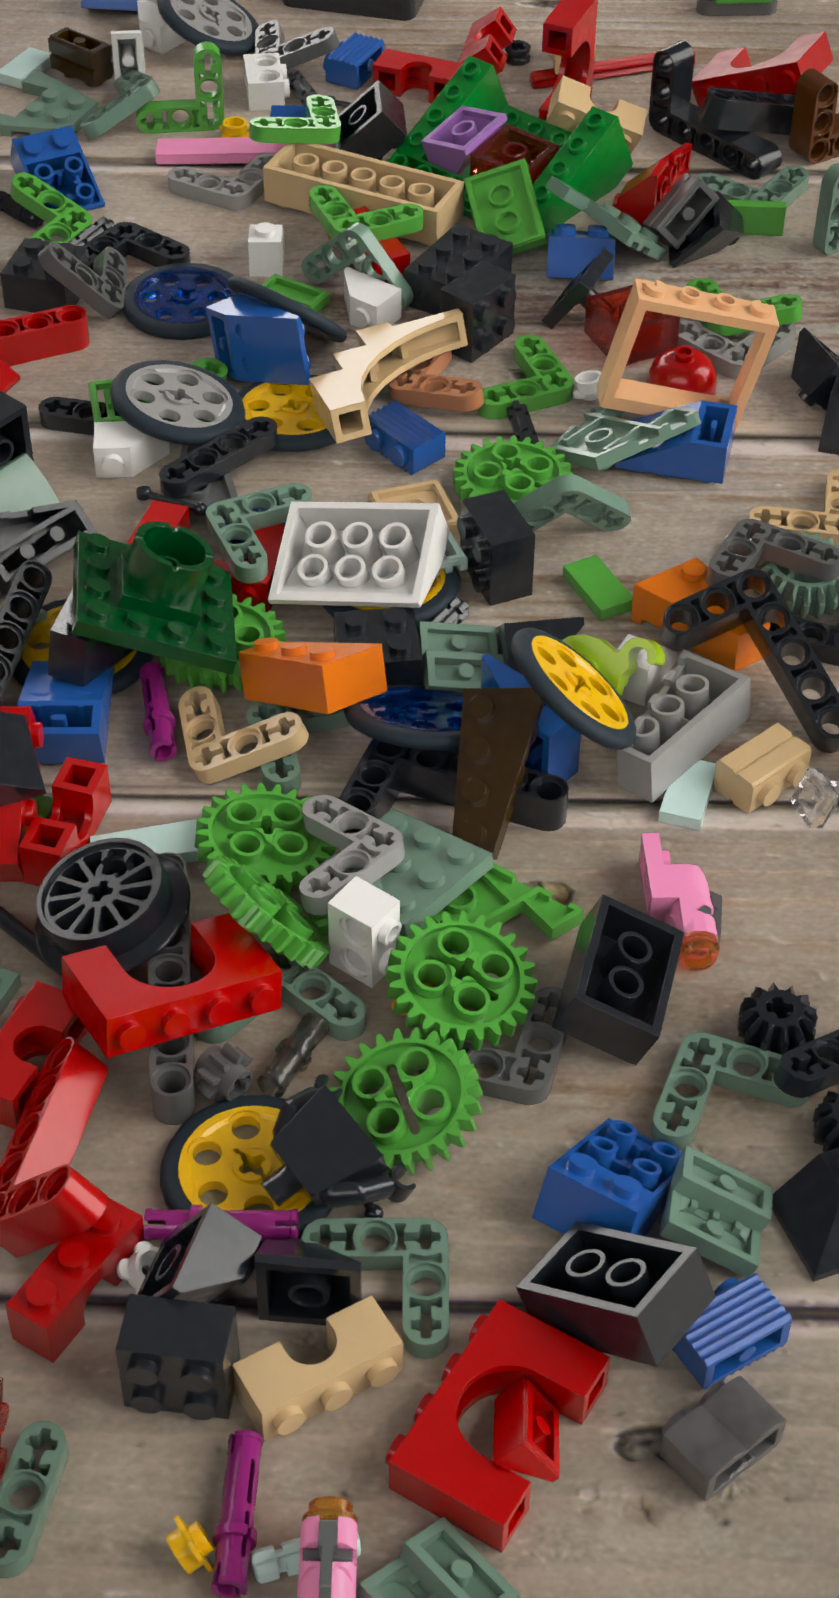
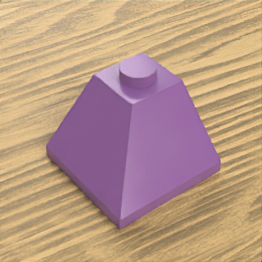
(459, 136)

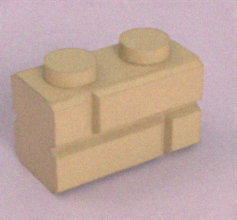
(762, 768)

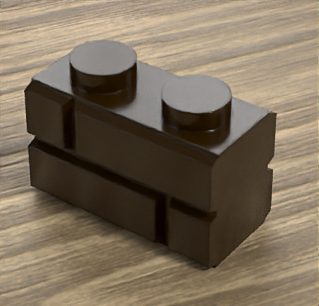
(81, 57)

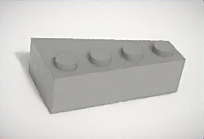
(683, 724)

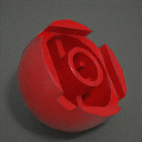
(684, 369)

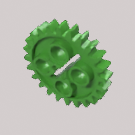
(508, 467)
(250, 625)
(263, 833)
(266, 912)
(461, 980)
(446, 1083)

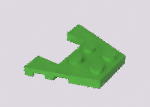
(502, 898)

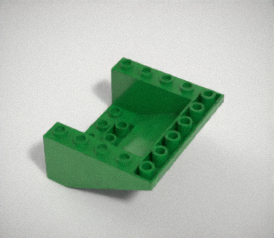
(588, 159)

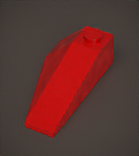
(650, 186)

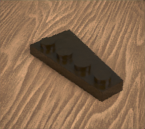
(492, 754)

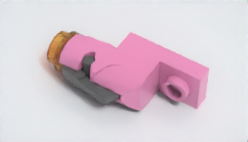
(683, 900)
(328, 1549)

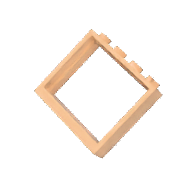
(692, 304)

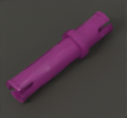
(158, 720)
(261, 1221)
(235, 1533)

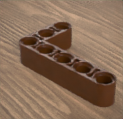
(814, 120)

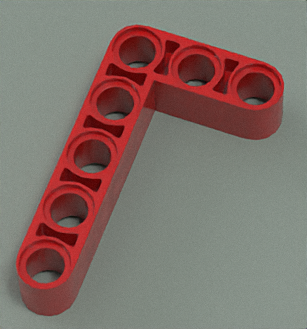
(43, 334)
(39, 1190)

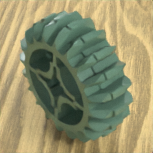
(802, 592)

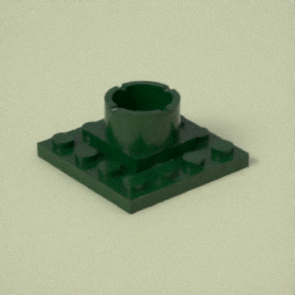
(155, 596)

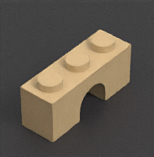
(572, 102)
(286, 1393)

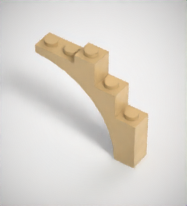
(382, 355)

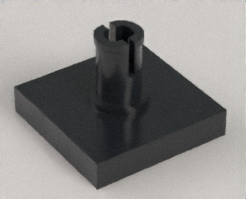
(578, 288)

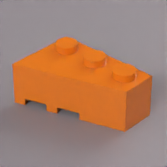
(653, 596)
(312, 674)

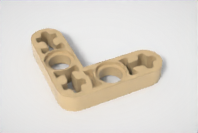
(823, 522)
(218, 744)

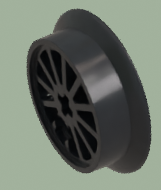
(102, 890)

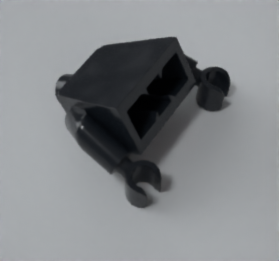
(328, 1154)

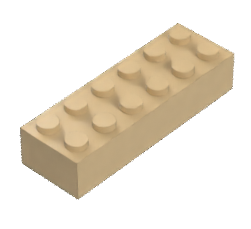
(363, 183)

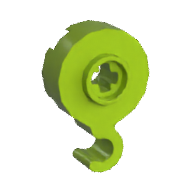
(614, 663)

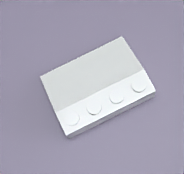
(359, 554)

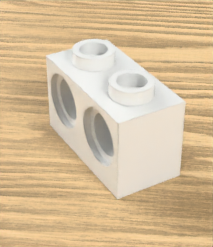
(265, 81)
(363, 930)

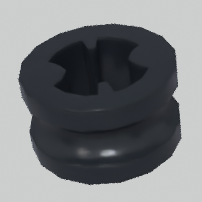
(517, 53)

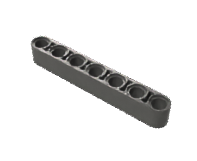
(174, 1060)

